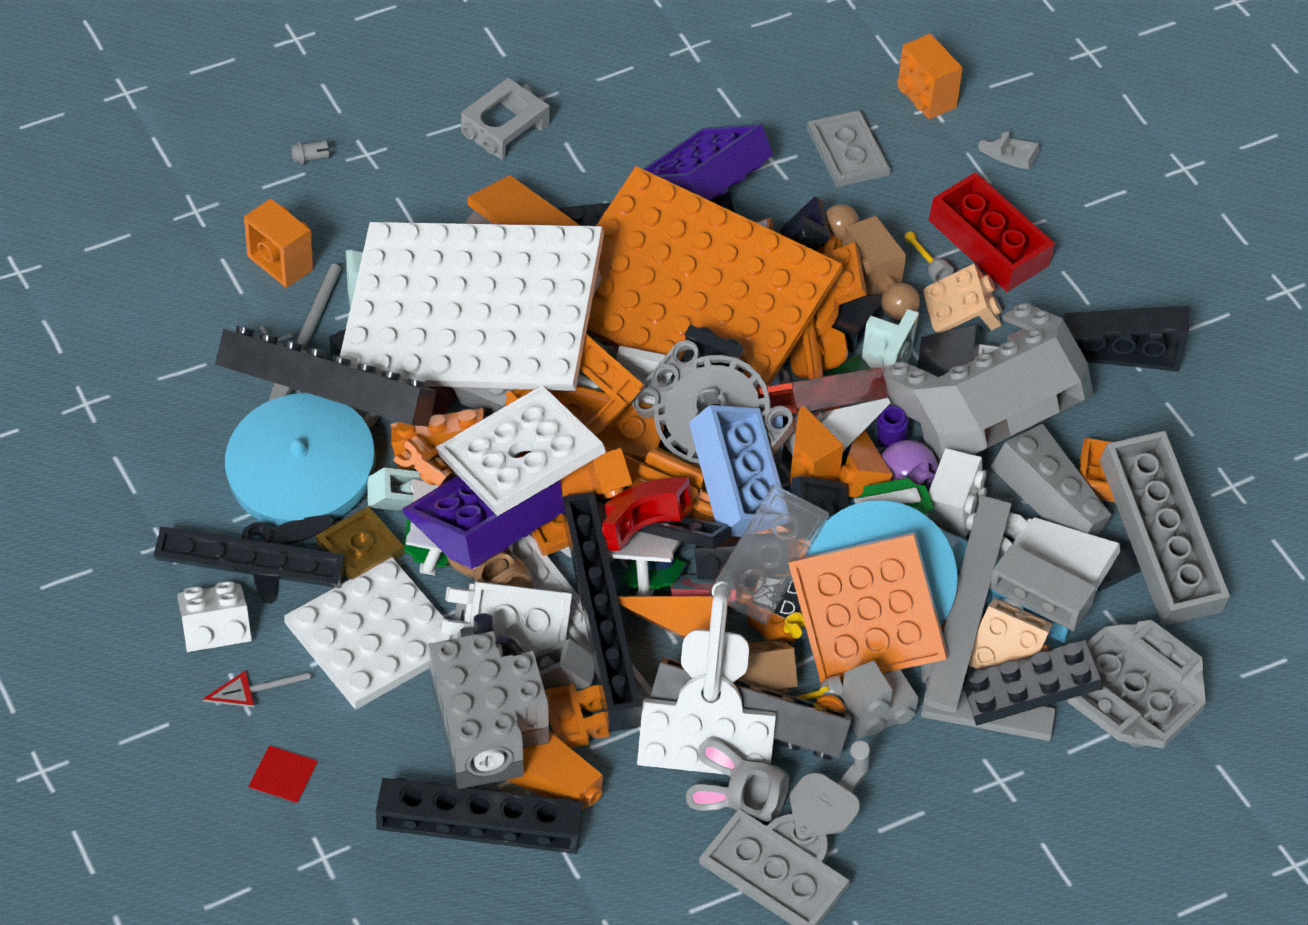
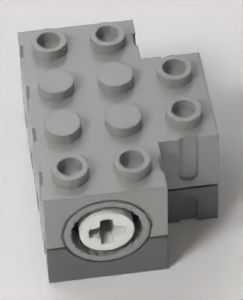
(487, 707)

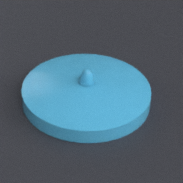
(299, 459)
(886, 519)

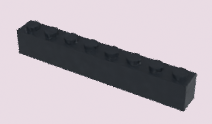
(326, 377)
(601, 612)

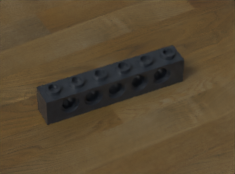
(491, 827)

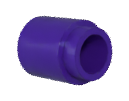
(892, 426)

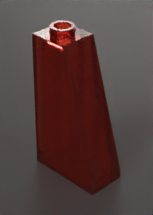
(828, 391)

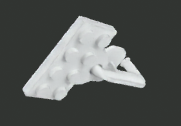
(676, 729)

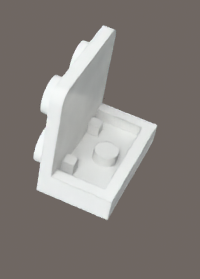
(214, 616)

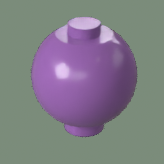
(911, 461)

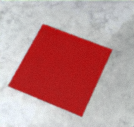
(283, 774)

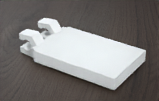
(1070, 549)
(529, 614)

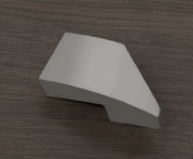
(1011, 151)

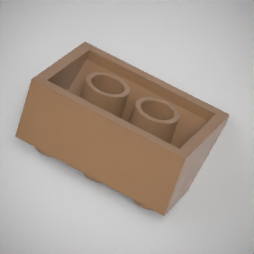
(771, 665)

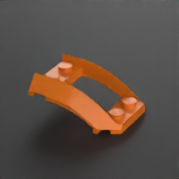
(607, 375)

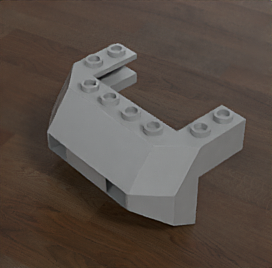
(999, 391)

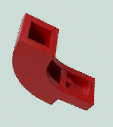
(642, 505)

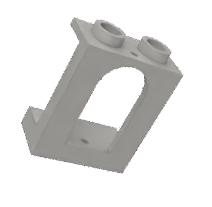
(529, 112)

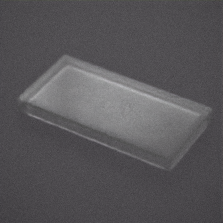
(759, 564)

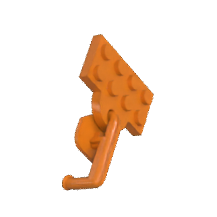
(820, 345)

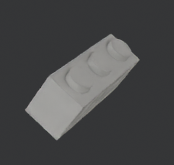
(1043, 587)

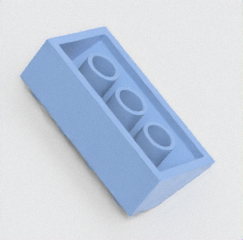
(734, 462)

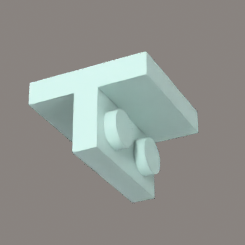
(888, 342)

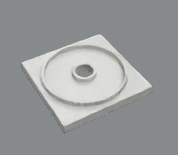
(532, 423)

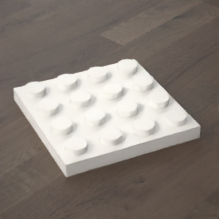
(369, 632)

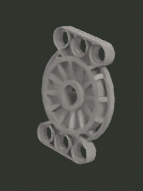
(699, 387)

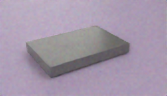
(848, 148)

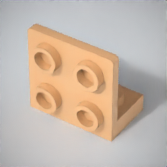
(1007, 635)

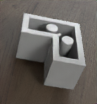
(877, 699)

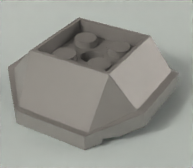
(1148, 684)

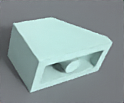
(391, 488)

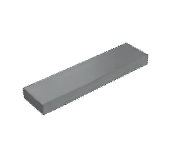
(1031, 724)

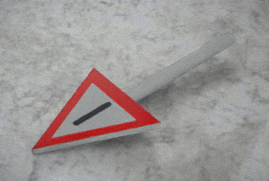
(239, 693)

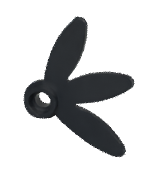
(285, 533)

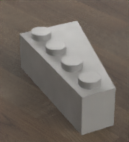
(1050, 482)

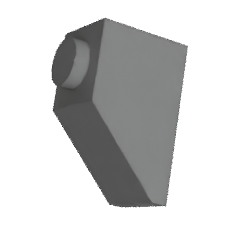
(565, 665)

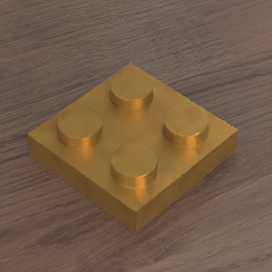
(362, 540)

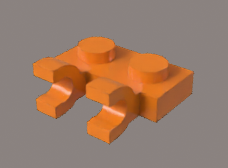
(426, 461)
(566, 714)

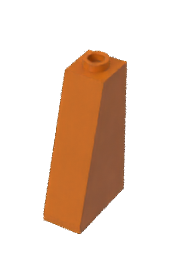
(559, 773)

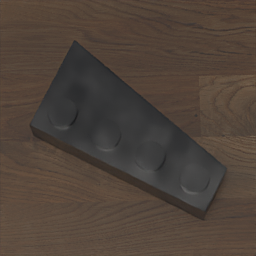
(1132, 336)

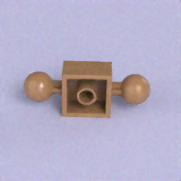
(880, 259)

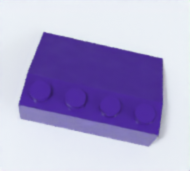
(714, 159)
(469, 529)

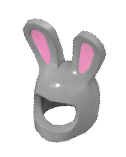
(753, 786)

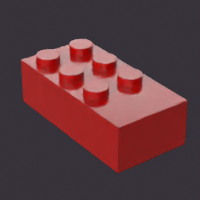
(991, 232)

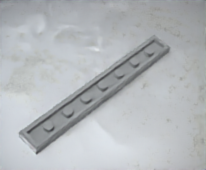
(968, 604)

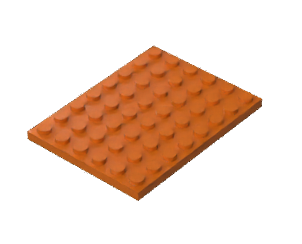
(692, 262)

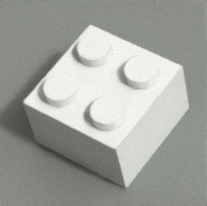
(957, 492)

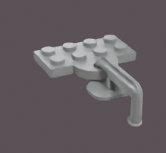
(788, 870)

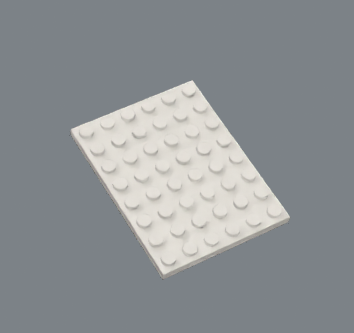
(475, 303)

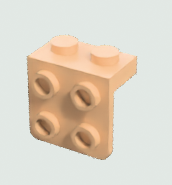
(962, 299)

